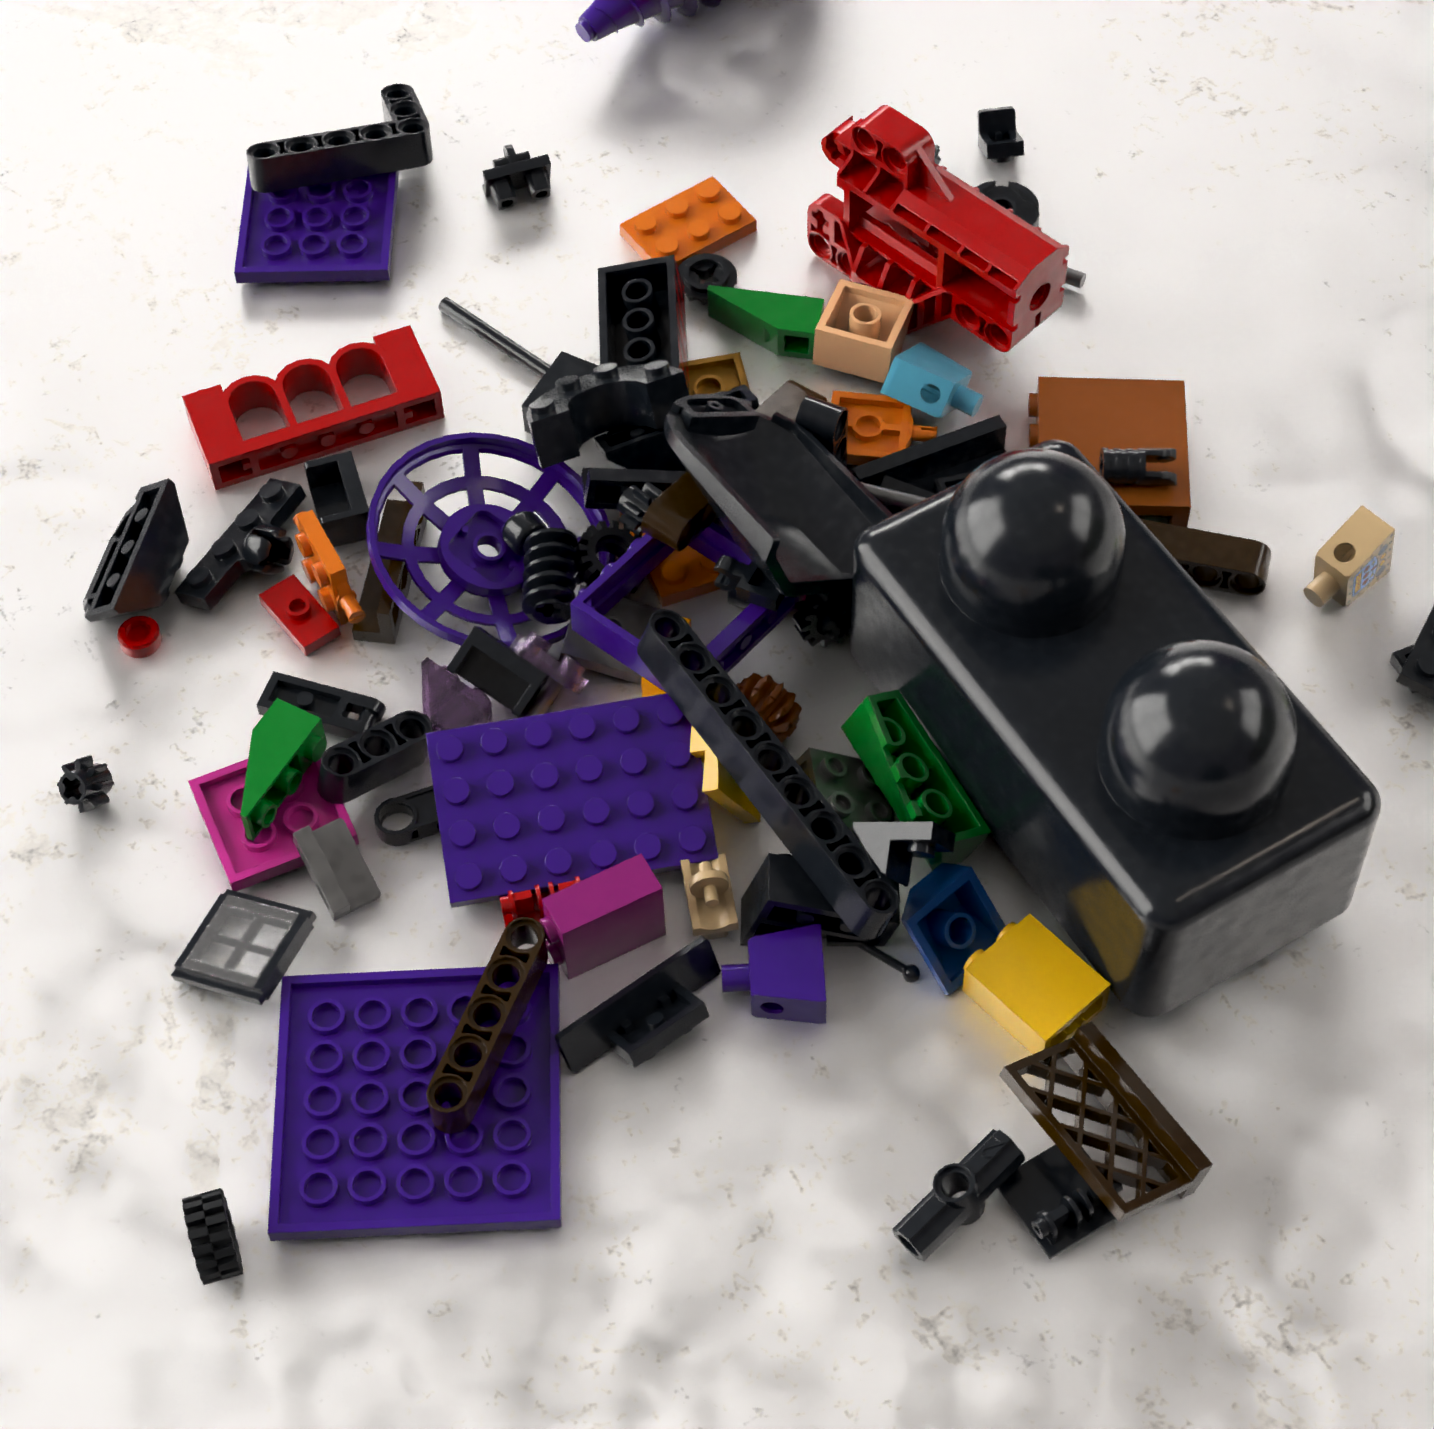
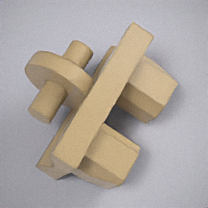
(709, 897)

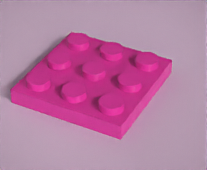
(273, 850)

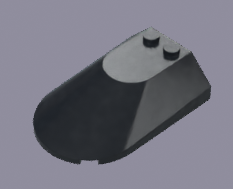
(774, 491)

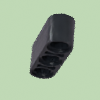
(373, 757)

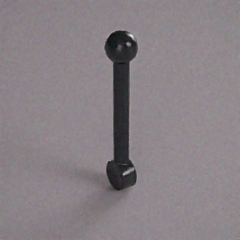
(910, 972)

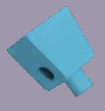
(931, 382)

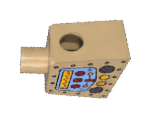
(1352, 559)

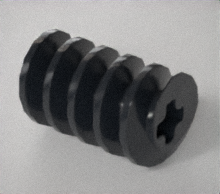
(549, 575)

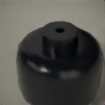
(519, 528)

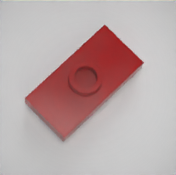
(299, 615)

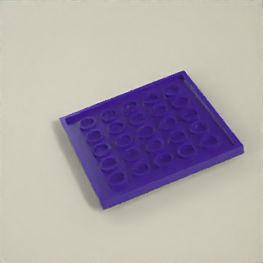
(356, 1120)

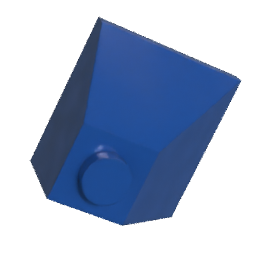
(950, 920)

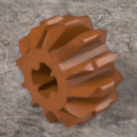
(772, 703)

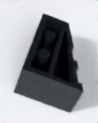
(787, 899)

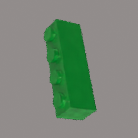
(913, 772)

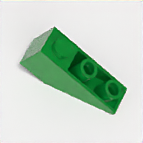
(772, 320)
(279, 755)

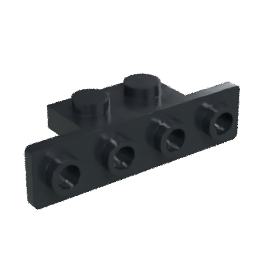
(644, 1013)

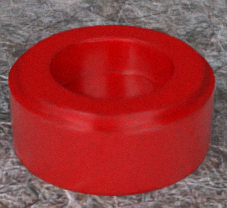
(139, 636)

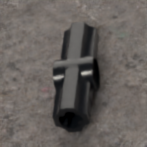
(941, 1214)

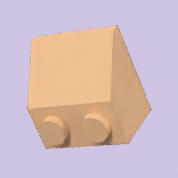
(861, 330)

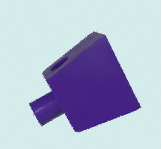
(783, 975)

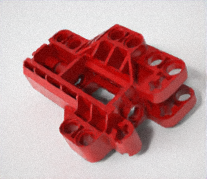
(932, 235)

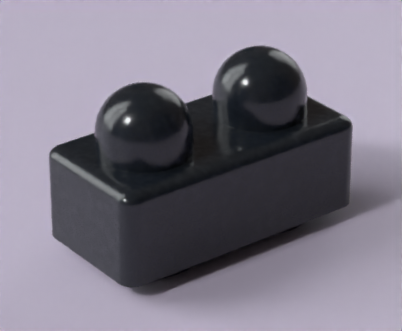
(1110, 725)

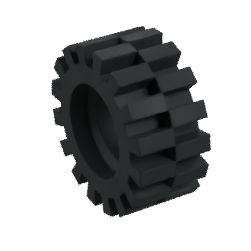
(600, 539)
(212, 1236)

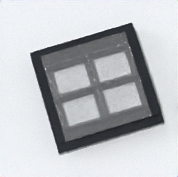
(244, 946)

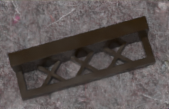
(381, 612)

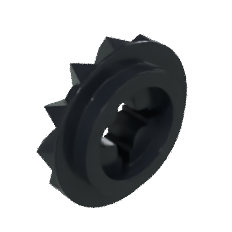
(702, 267)

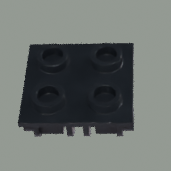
(1055, 1201)

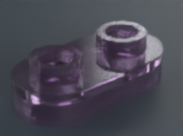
(565, 671)

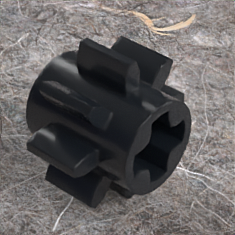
(634, 505)
(85, 783)

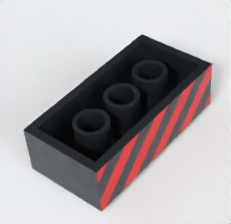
(643, 314)

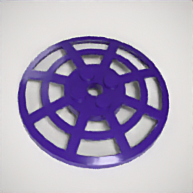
(466, 530)

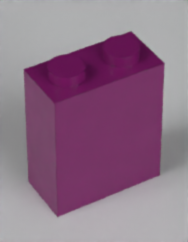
(603, 916)

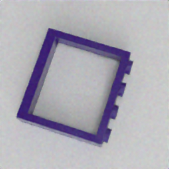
(631, 568)

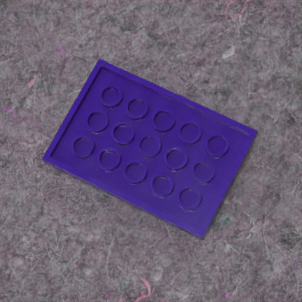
(567, 797)

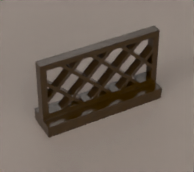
(1129, 1108)

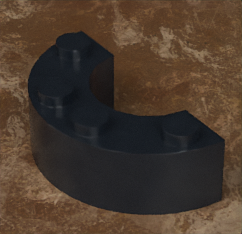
(601, 403)

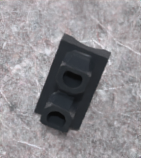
(517, 172)

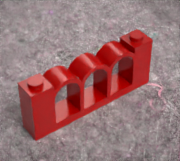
(392, 357)

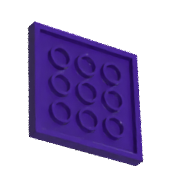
(318, 232)

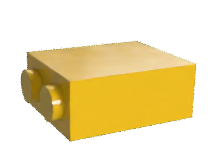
(1034, 985)

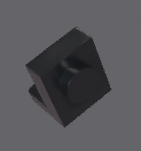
(998, 134)

